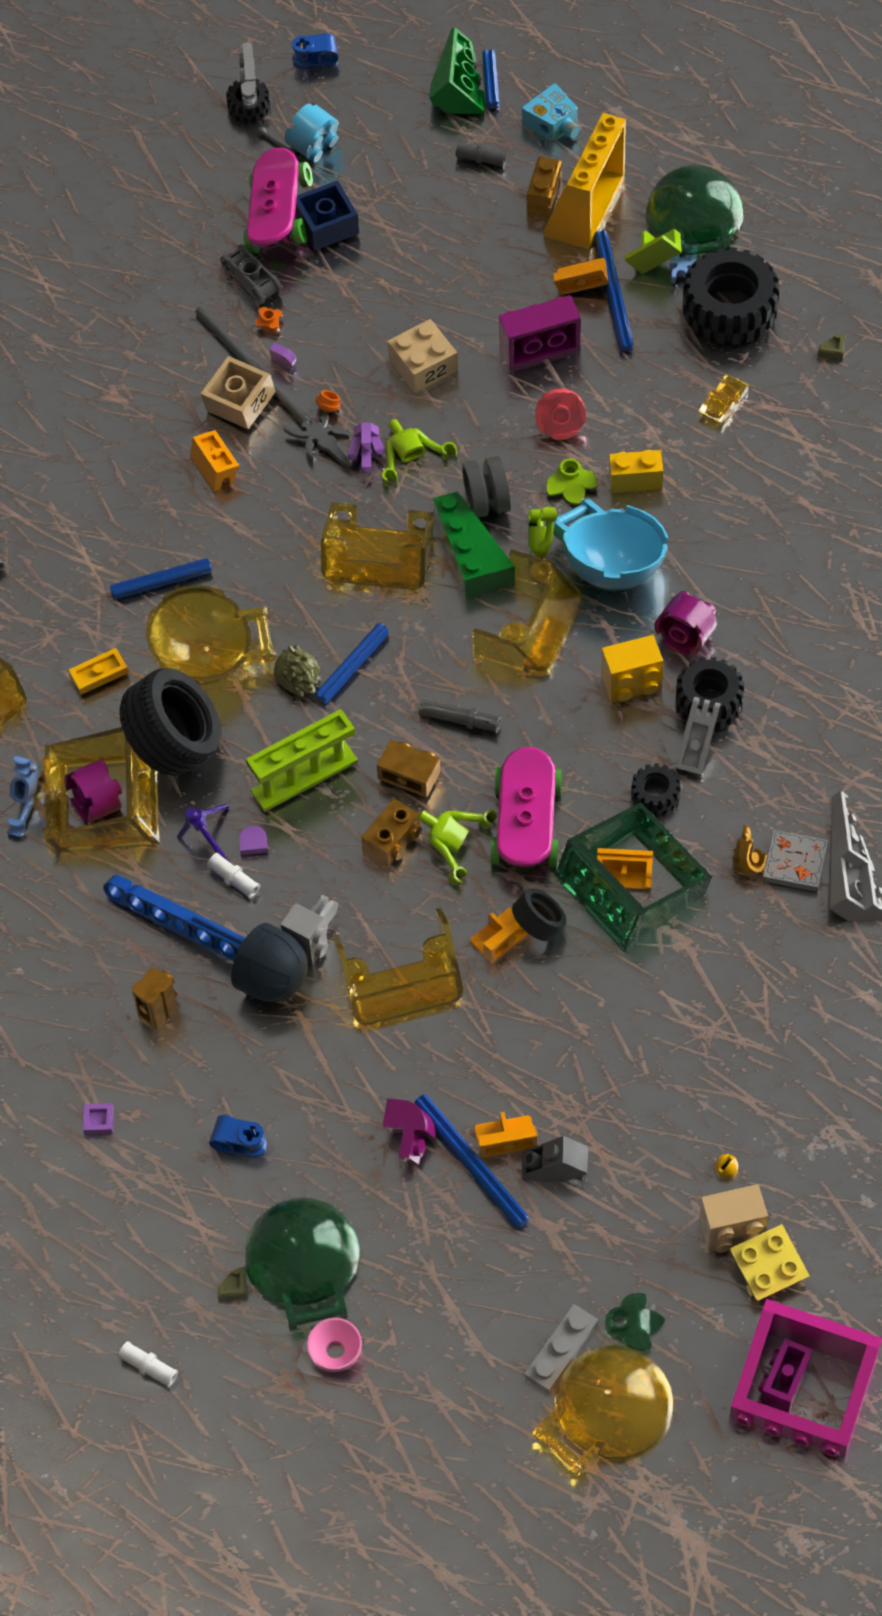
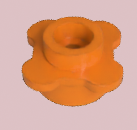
(268, 319)

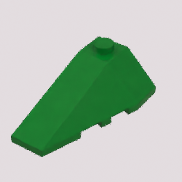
(455, 79)

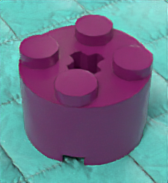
(686, 623)
(93, 791)

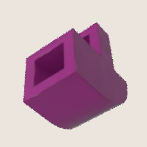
(413, 1124)

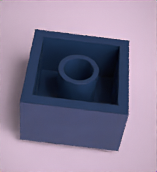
(327, 215)

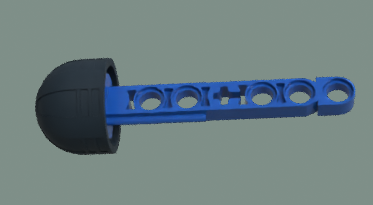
(265, 963)

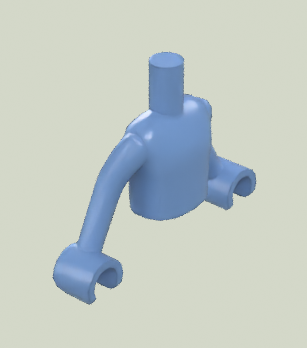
(23, 790)

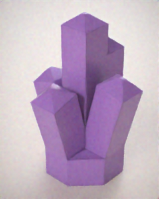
(364, 437)

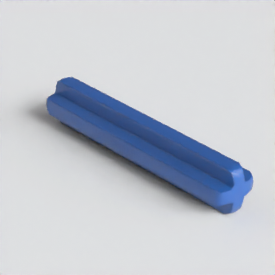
(490, 79)

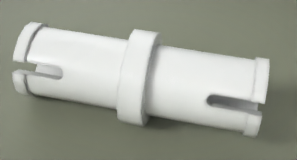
(233, 875)
(148, 1364)

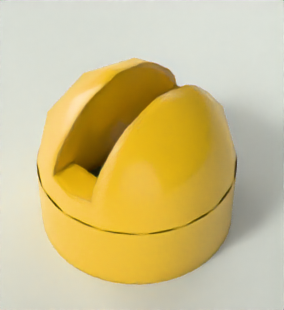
(731, 1169)

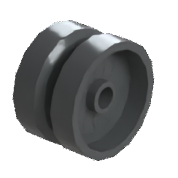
(486, 486)

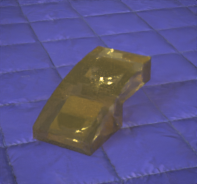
(724, 399)

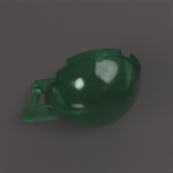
(698, 205)
(303, 1256)

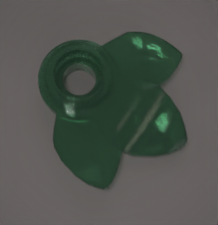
(638, 1321)

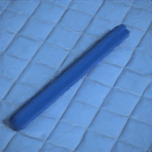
(614, 292)
(473, 1163)

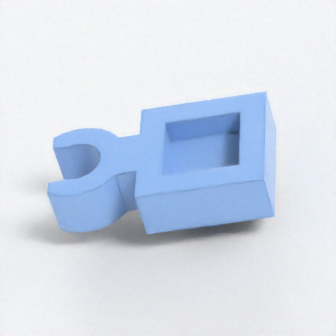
(681, 266)

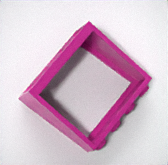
(820, 1336)

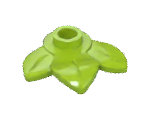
(573, 484)

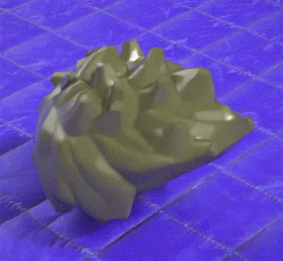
(297, 671)

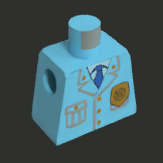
(551, 114)

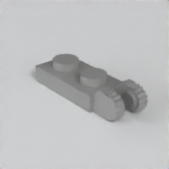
(248, 79)

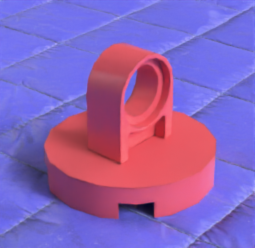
(560, 414)

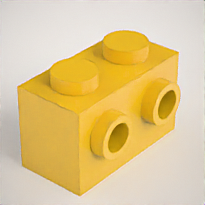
(636, 471)

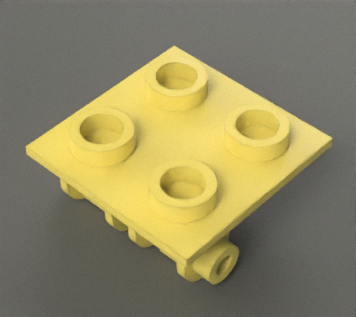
(769, 1263)

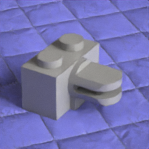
(310, 926)

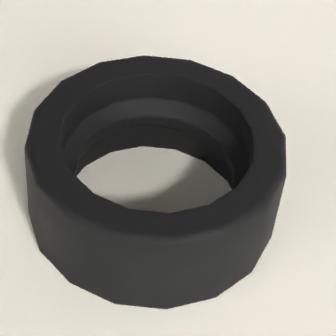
(539, 914)

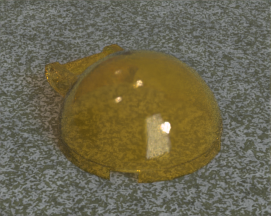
(206, 634)
(609, 1405)

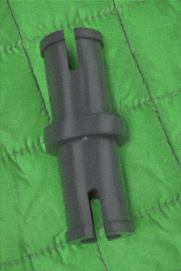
(480, 154)

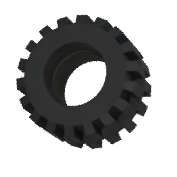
(715, 676)

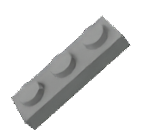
(561, 1348)

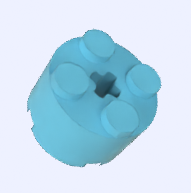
(312, 132)

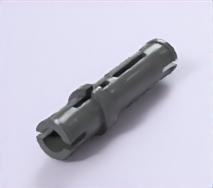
(471, 718)

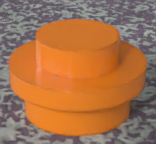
(328, 401)

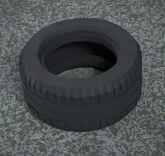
(170, 722)

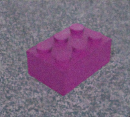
(540, 332)

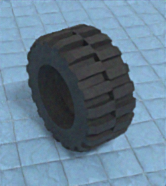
(730, 321)

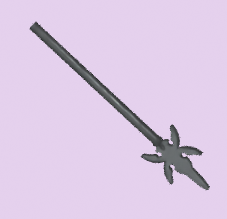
(313, 431)

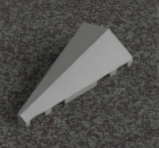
(851, 882)

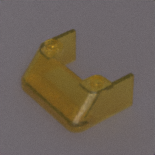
(538, 644)
(404, 988)

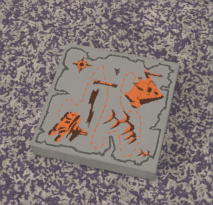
(795, 860)

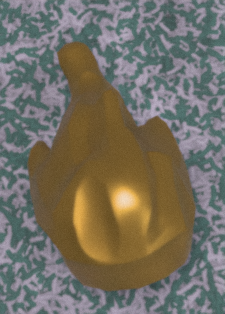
(744, 859)

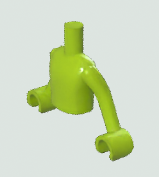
(409, 446)
(541, 536)
(448, 835)

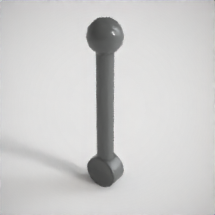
(262, 132)

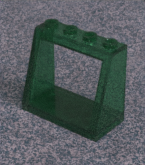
(607, 897)

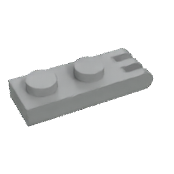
(697, 737)

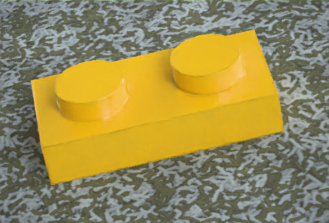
(98, 671)

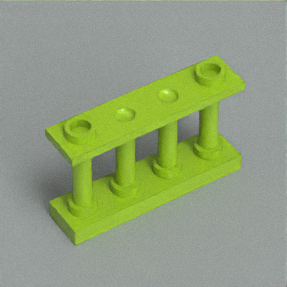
(302, 760)

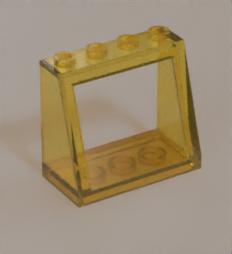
(135, 829)

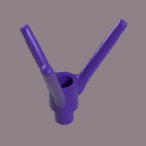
(196, 820)

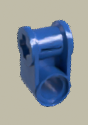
(318, 50)
(237, 1137)

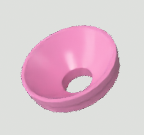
(334, 1332)

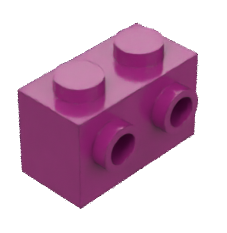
(786, 1375)

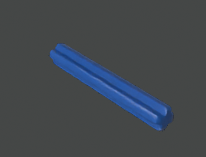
(160, 578)
(352, 663)

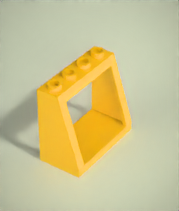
(591, 185)

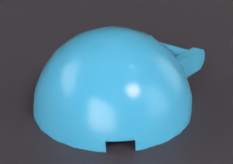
(612, 546)

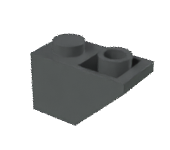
(555, 1160)

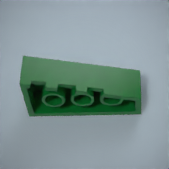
(472, 549)

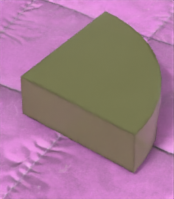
(833, 347)
(234, 1285)

